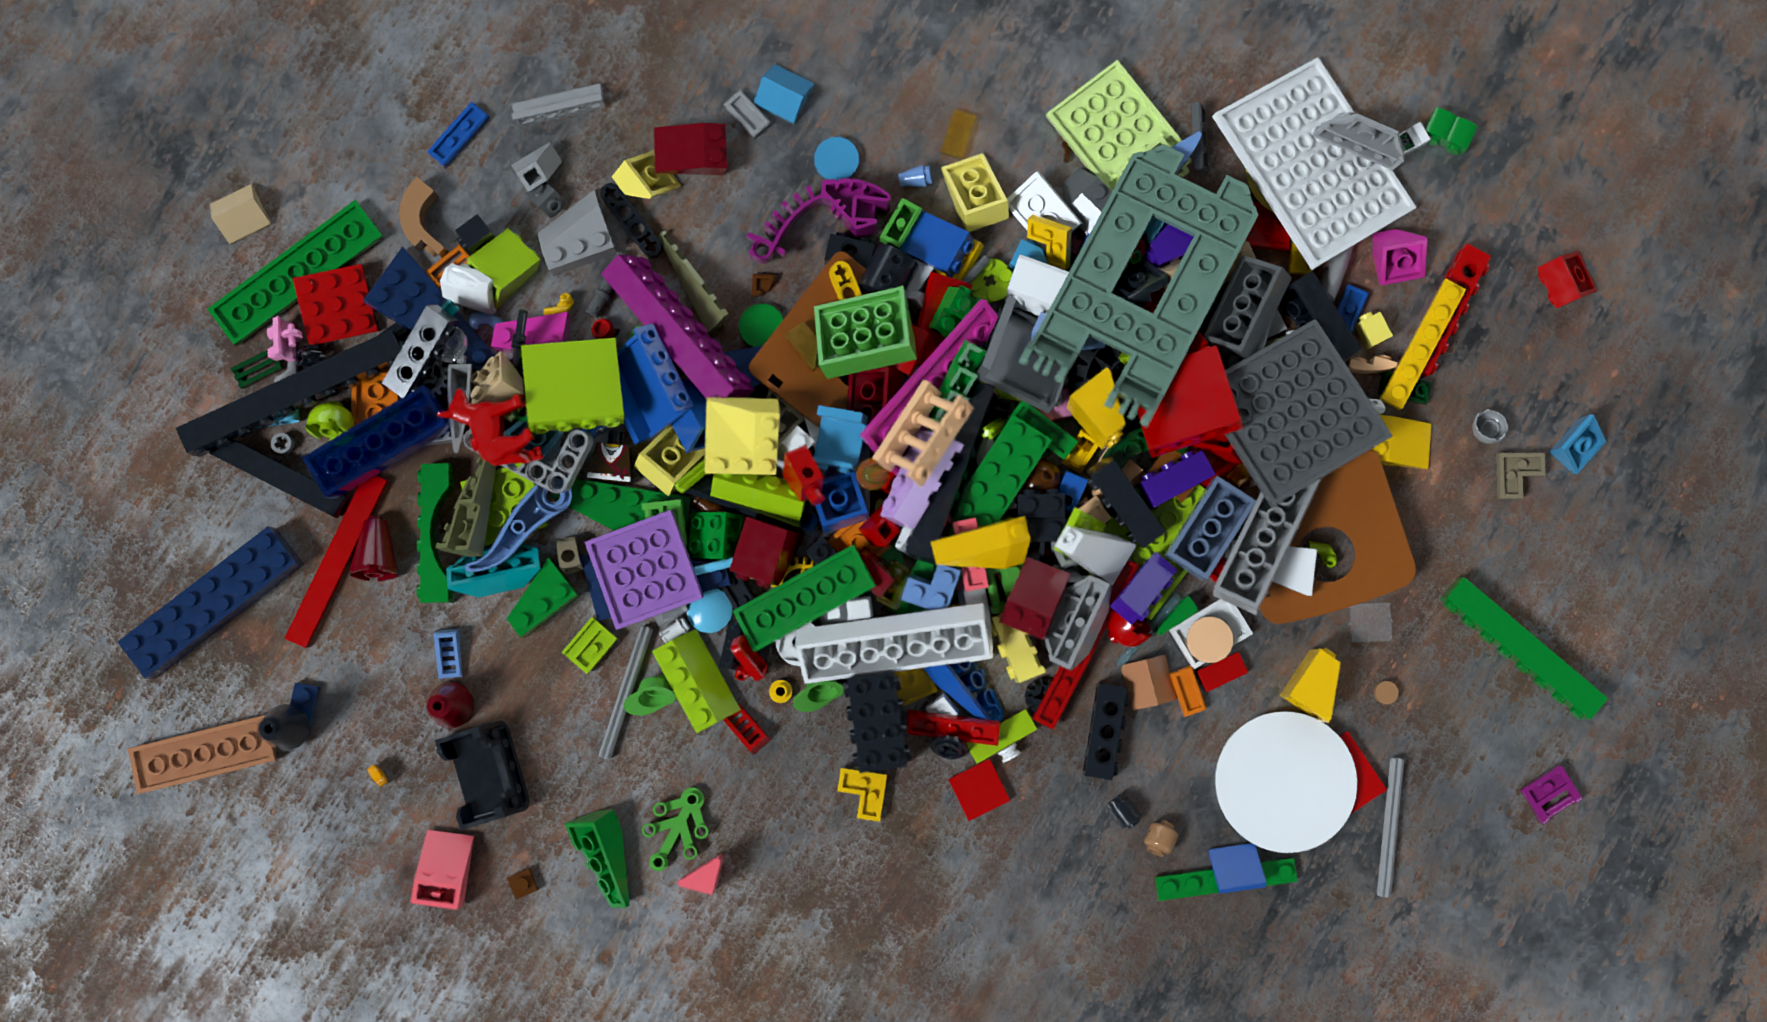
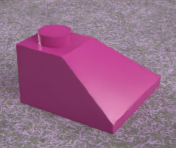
(1399, 256)

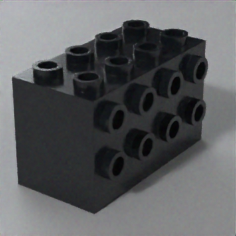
(876, 722)

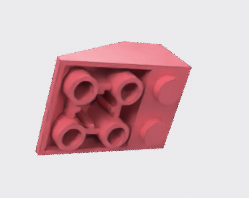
(443, 870)

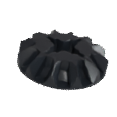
(1034, 689)
(955, 747)

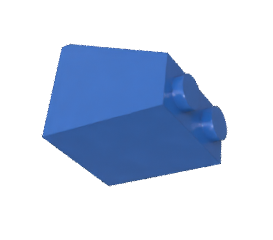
(692, 425)

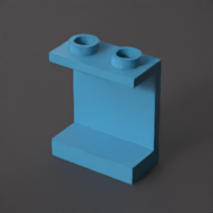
(839, 439)

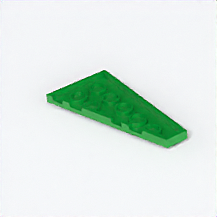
(614, 504)

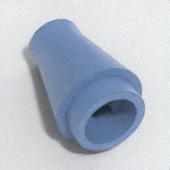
(918, 176)

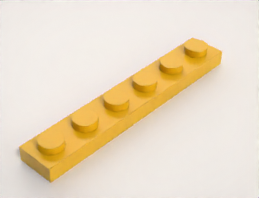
(1422, 344)

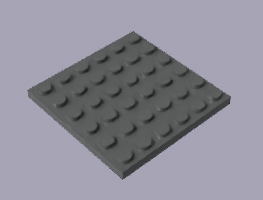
(1299, 413)

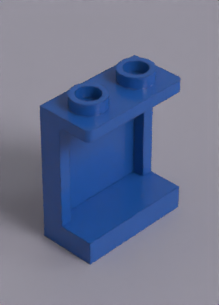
(938, 244)

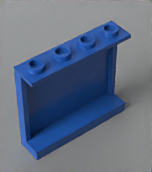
(649, 386)

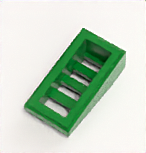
(1181, 612)

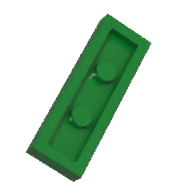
(1061, 442)

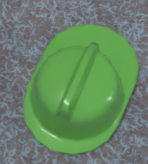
(817, 695)
(651, 696)

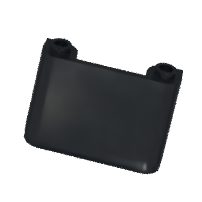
(486, 773)

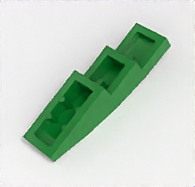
(959, 377)

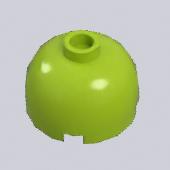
(329, 420)

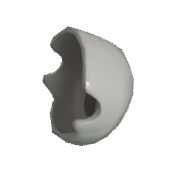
(1490, 426)

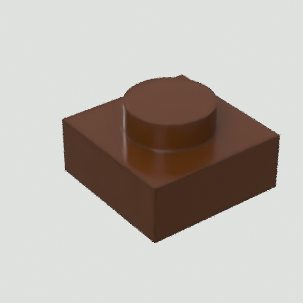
(522, 883)

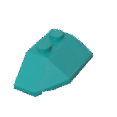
(507, 576)

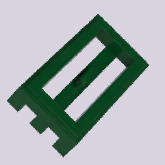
(249, 362)

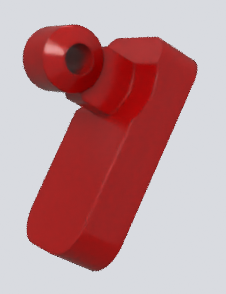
(751, 661)

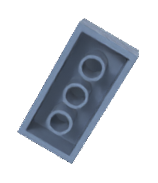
(1209, 528)

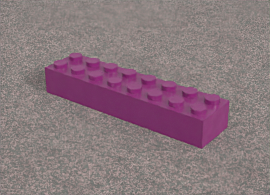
(679, 332)

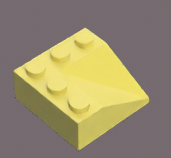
(741, 436)

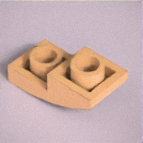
(1376, 365)

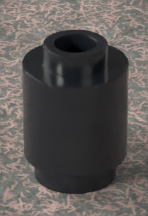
(1124, 811)

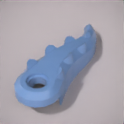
(525, 518)

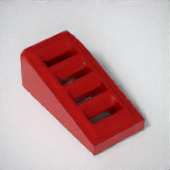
(756, 745)

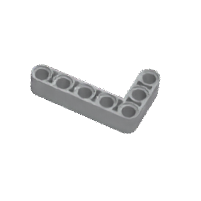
(551, 472)

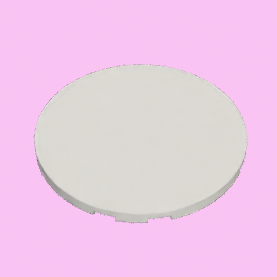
(1286, 782)

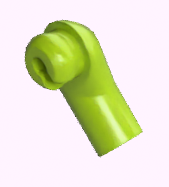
(1325, 552)

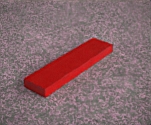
(966, 728)

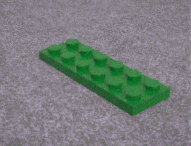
(804, 598)

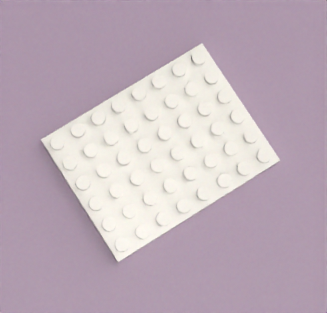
(1314, 188)

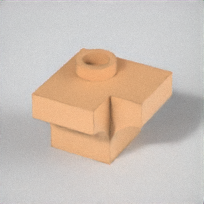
(1094, 508)

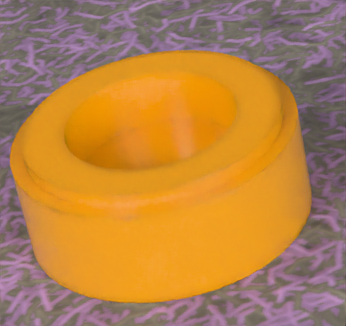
(377, 775)

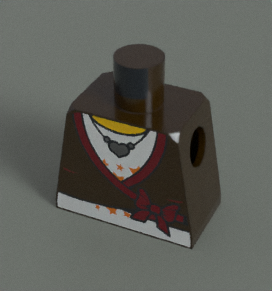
(612, 461)

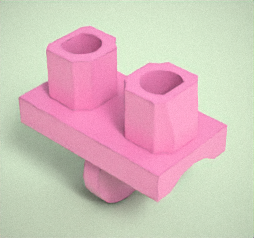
(284, 340)

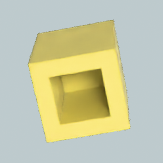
(1373, 329)

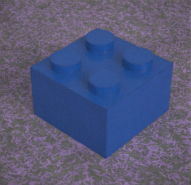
(842, 502)

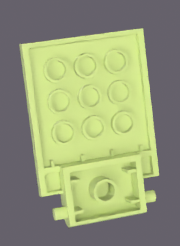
(1111, 122)

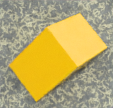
(1081, 453)

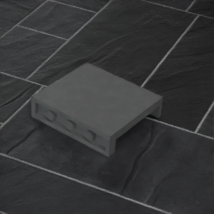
(1001, 362)

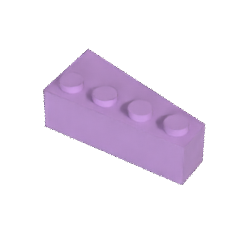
(907, 499)

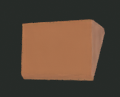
(1148, 682)

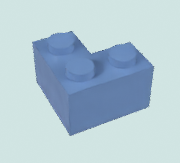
(934, 593)

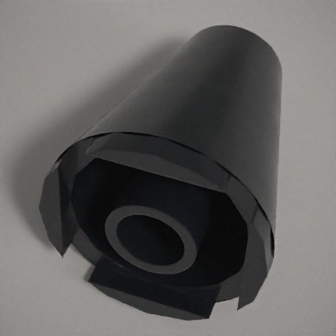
(284, 727)

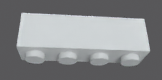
(1035, 284)

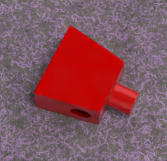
(803, 475)

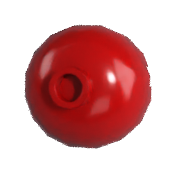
(1126, 634)

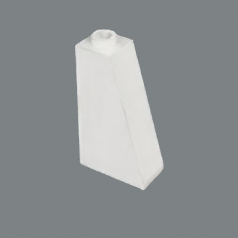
(1096, 551)
(1295, 570)

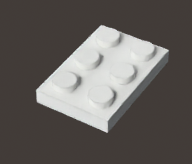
(1040, 199)
(1220, 609)

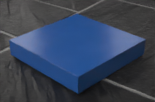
(1237, 868)

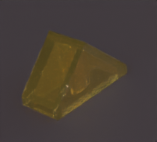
(894, 593)

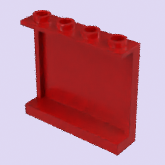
(1194, 406)

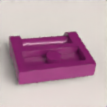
(1548, 787)

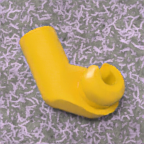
(564, 305)

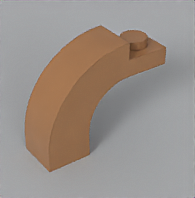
(412, 212)

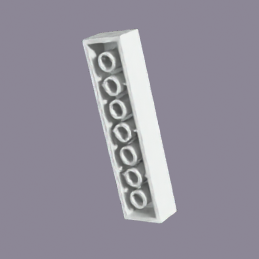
(893, 643)

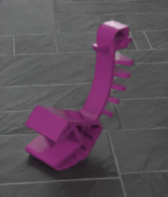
(848, 199)

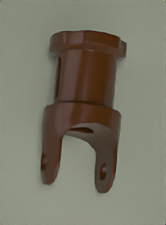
(707, 506)

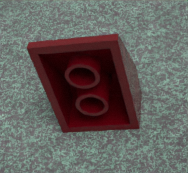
(691, 149)
(1035, 598)

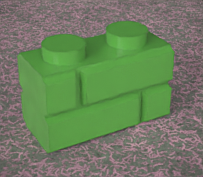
(900, 224)

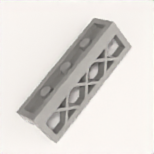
(558, 105)

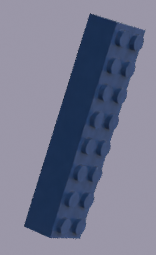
(210, 603)

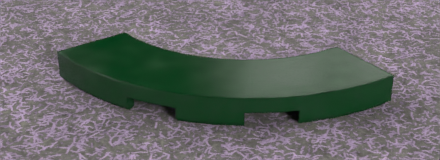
(1130, 446)

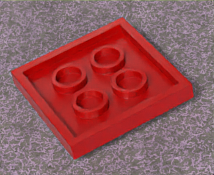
(335, 304)

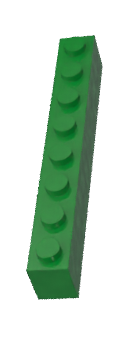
(1523, 648)

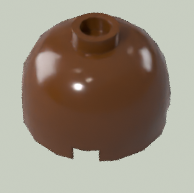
(1043, 477)

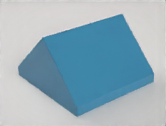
(783, 93)
(1579, 444)

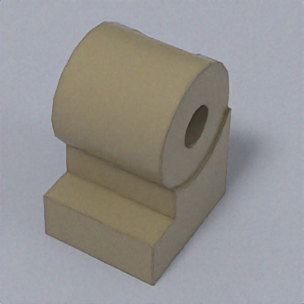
(569, 555)

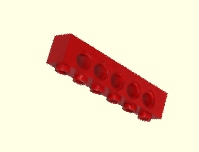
(1477, 263)

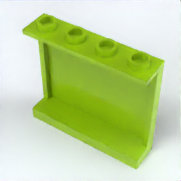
(572, 385)

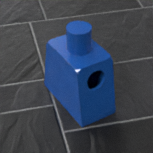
(1072, 485)

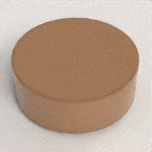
(1386, 692)

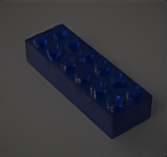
(377, 443)

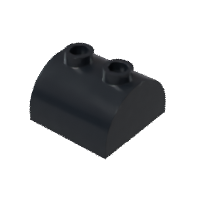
(888, 270)

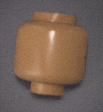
(1161, 838)

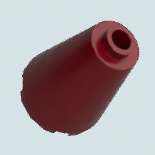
(374, 552)
(450, 705)

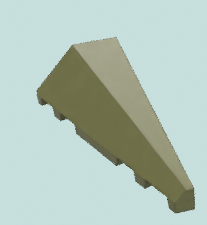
(704, 301)
(470, 521)

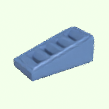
(438, 635)

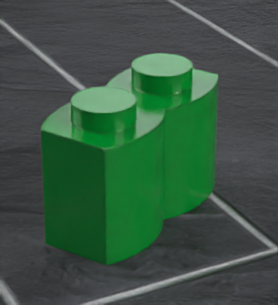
(1450, 131)

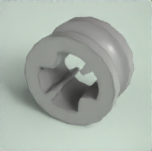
(275, 441)

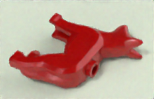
(487, 429)

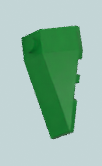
(602, 845)

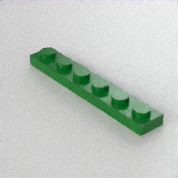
(1203, 881)

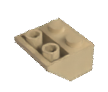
(496, 381)

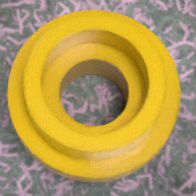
(788, 691)

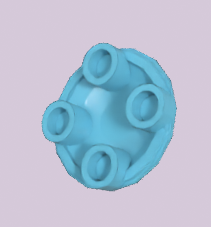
(710, 612)

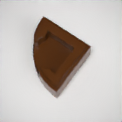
(762, 284)

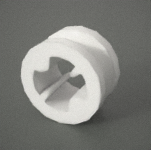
(1009, 752)

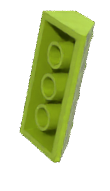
(759, 492)
(696, 680)

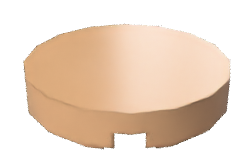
(1209, 639)

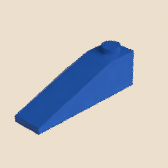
(968, 687)

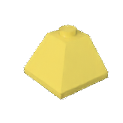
(638, 177)

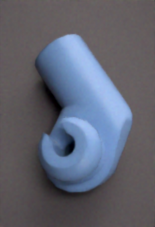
(479, 318)

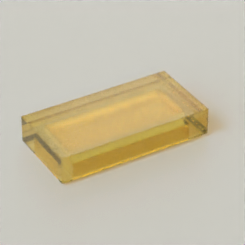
(958, 134)

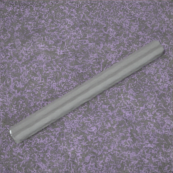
(625, 691)
(1390, 827)

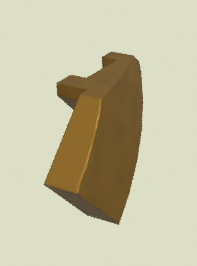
(805, 343)

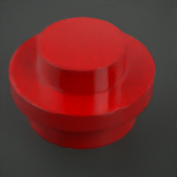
(602, 329)

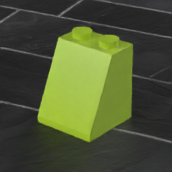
(506, 263)

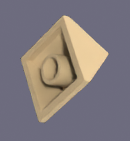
(239, 214)

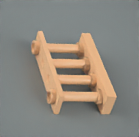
(909, 423)

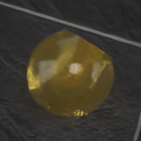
(871, 475)

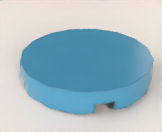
(836, 158)

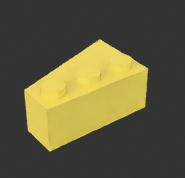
(1018, 651)

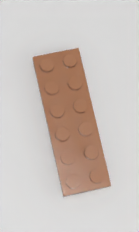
(199, 755)

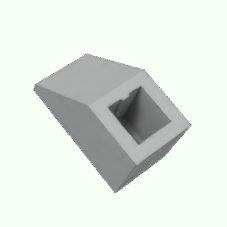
(537, 166)

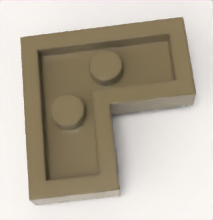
(1512, 469)

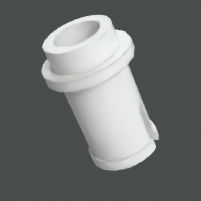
(675, 630)

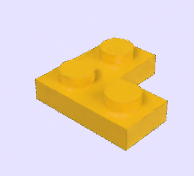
(1055, 236)
(869, 787)

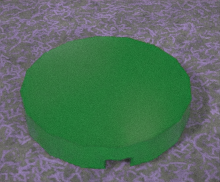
(759, 324)

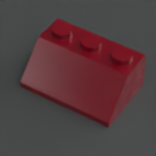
(872, 390)

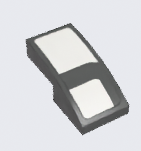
(854, 610)

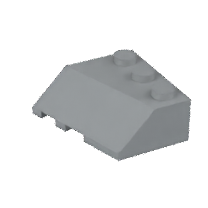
(576, 237)

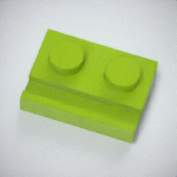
(589, 645)

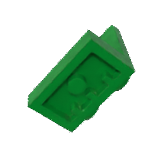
(714, 535)

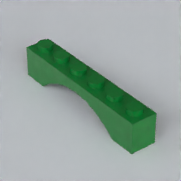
(436, 485)

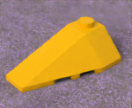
(989, 546)

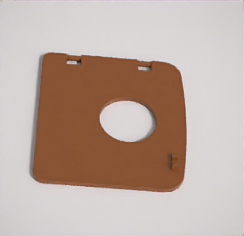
(800, 385)
(1362, 507)

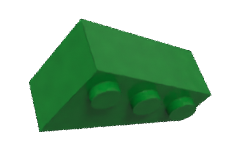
(542, 599)

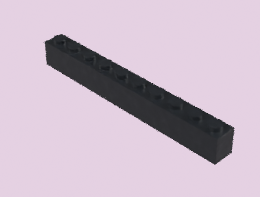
(289, 394)

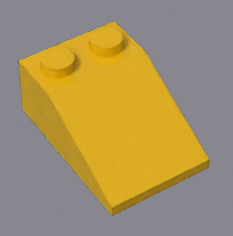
(1408, 444)

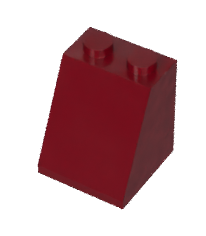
(764, 552)

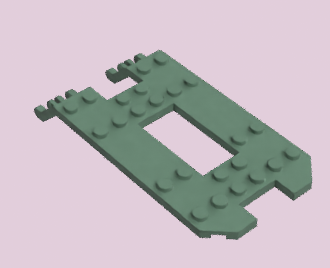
(1151, 339)

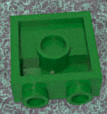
(952, 310)

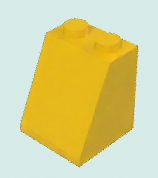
(1088, 409)
(1314, 684)

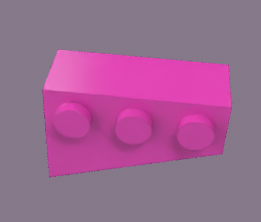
(538, 330)

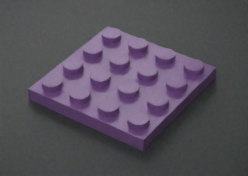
(644, 569)

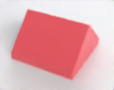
(704, 877)

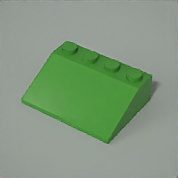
(864, 333)

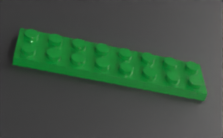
(272, 287)

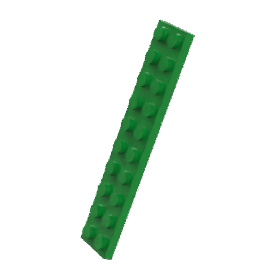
(992, 486)

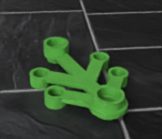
(677, 825)

